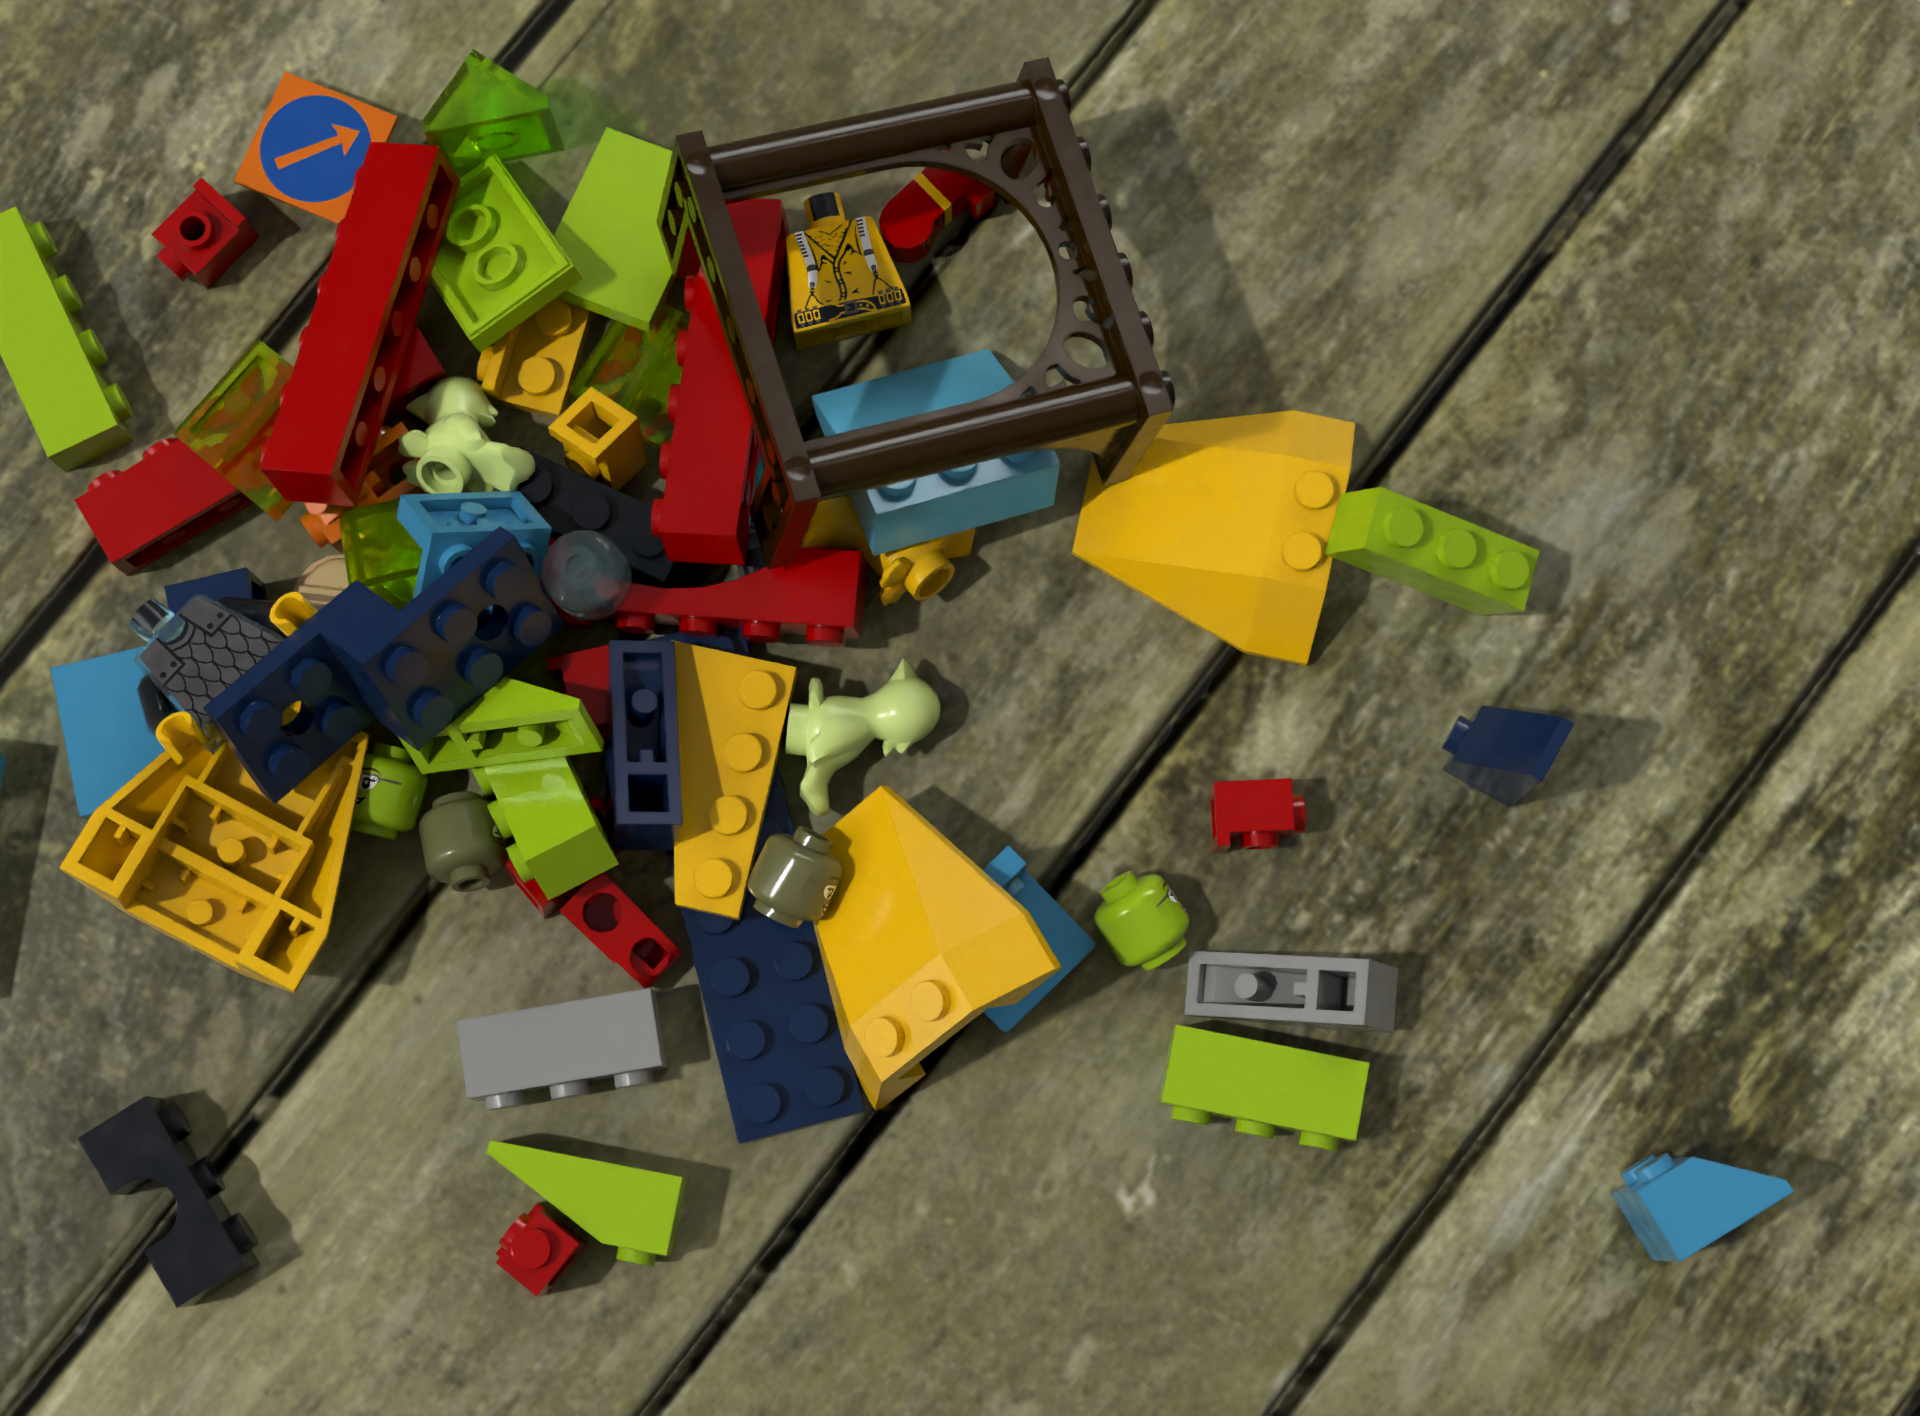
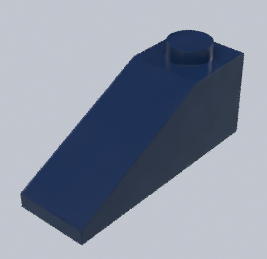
(642, 746)
(1504, 750)

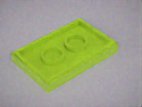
(615, 233)
(497, 257)

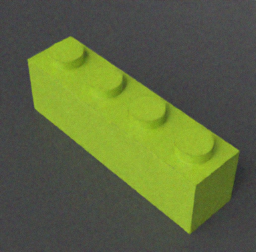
(51, 355)

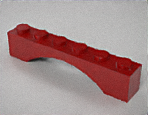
(812, 597)

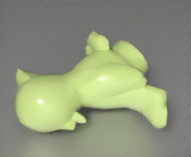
(455, 445)
(840, 727)

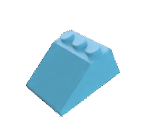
(950, 499)

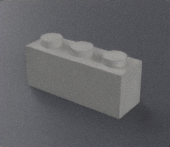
(562, 1048)

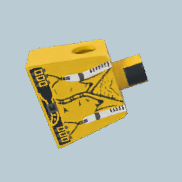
(841, 277)

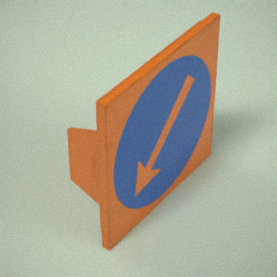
(312, 147)

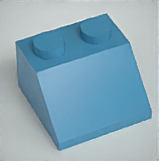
(1691, 1202)

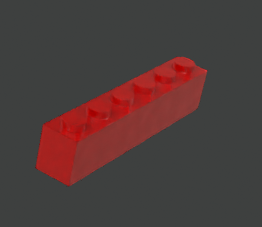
(360, 324)
(714, 444)
(180, 496)

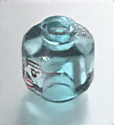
(586, 575)

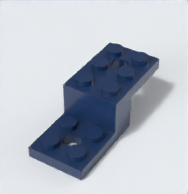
(385, 664)

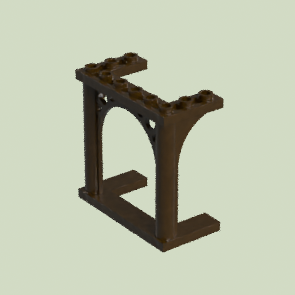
(1029, 143)

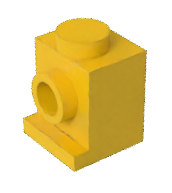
(595, 450)

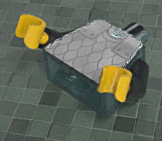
(200, 655)

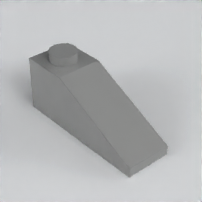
(1292, 990)

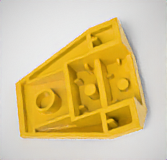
(1227, 525)
(221, 862)
(916, 943)

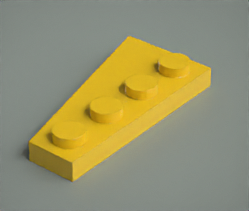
(729, 747)

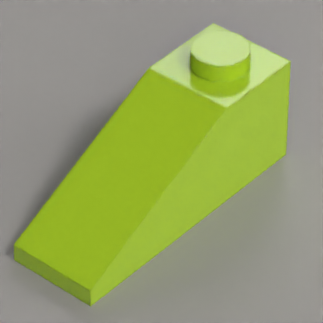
(510, 726)
(608, 1200)

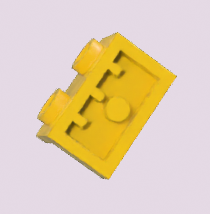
(537, 360)

